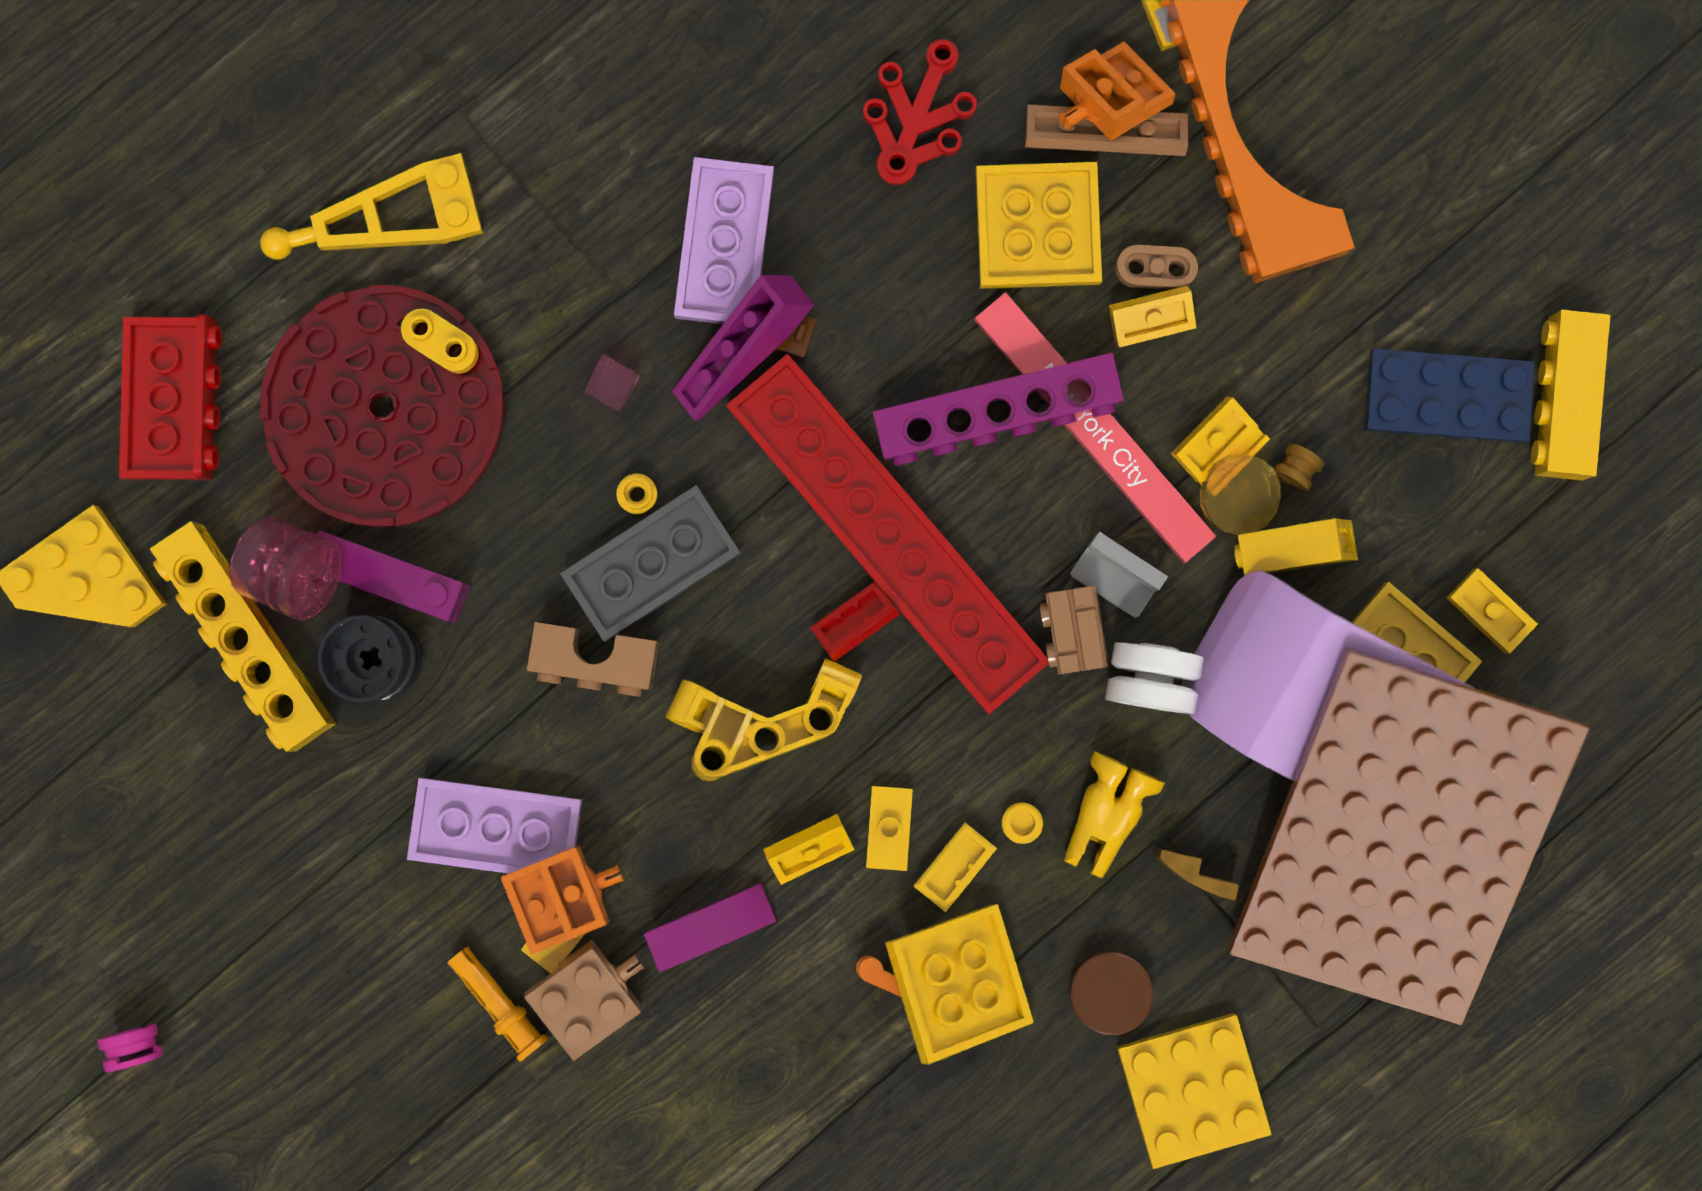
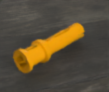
(509, 1018)

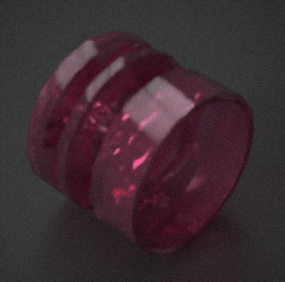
(286, 568)

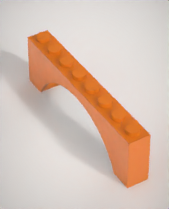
(1273, 224)

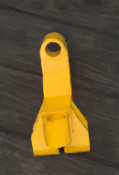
(732, 728)

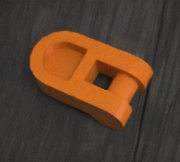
(872, 972)

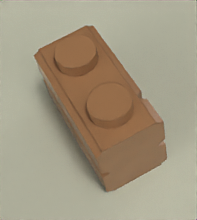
(1075, 630)

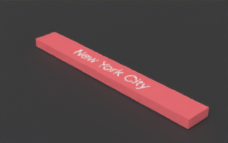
(1100, 435)

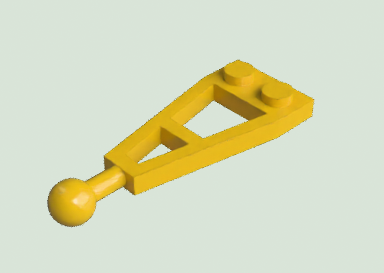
(450, 197)

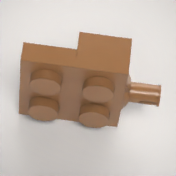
(585, 998)

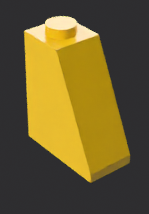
(1297, 546)

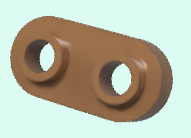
(1155, 267)

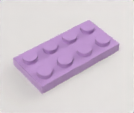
(722, 237)
(489, 826)

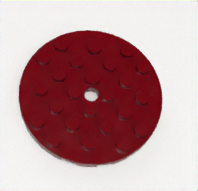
(323, 419)

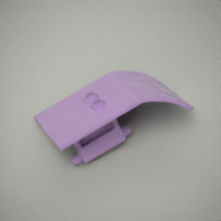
(1273, 666)

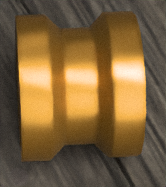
(1298, 467)

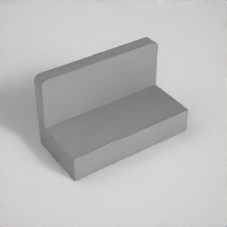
(1117, 575)

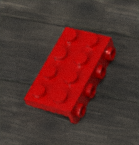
(169, 398)

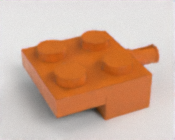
(1113, 91)
(558, 898)

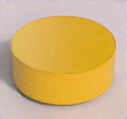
(1022, 823)

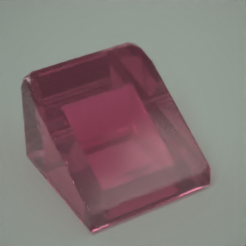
(611, 383)

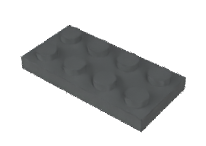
(650, 563)

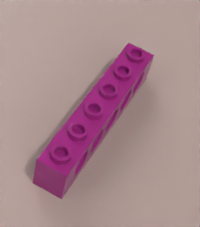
(1096, 372)

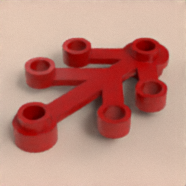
(916, 118)

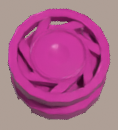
(129, 1043)

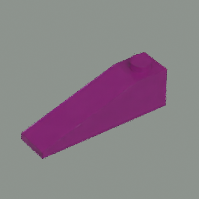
(746, 338)
(400, 581)

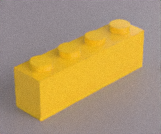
(1571, 395)

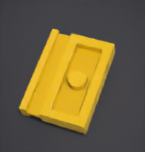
(1222, 433)

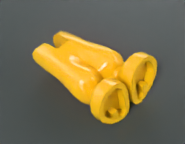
(1109, 818)

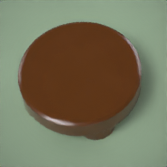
(1111, 993)

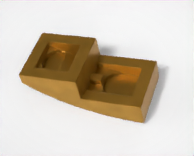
(1188, 868)

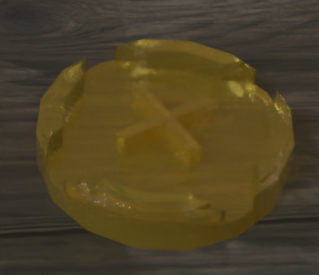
(1240, 494)

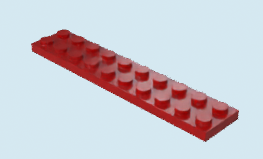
(888, 534)

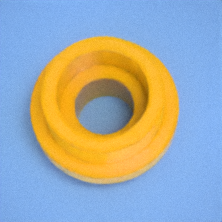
(631, 482)

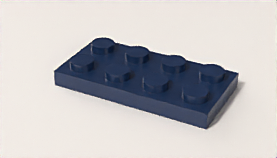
(1449, 396)

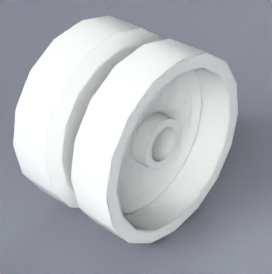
(1154, 677)

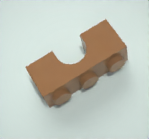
(556, 654)

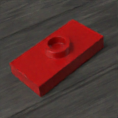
(854, 621)

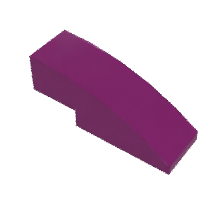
(709, 927)

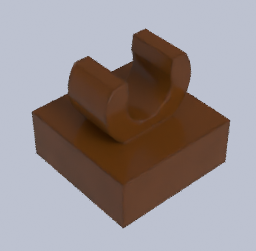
(799, 341)

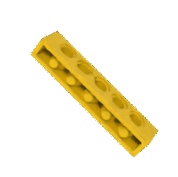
(309, 714)

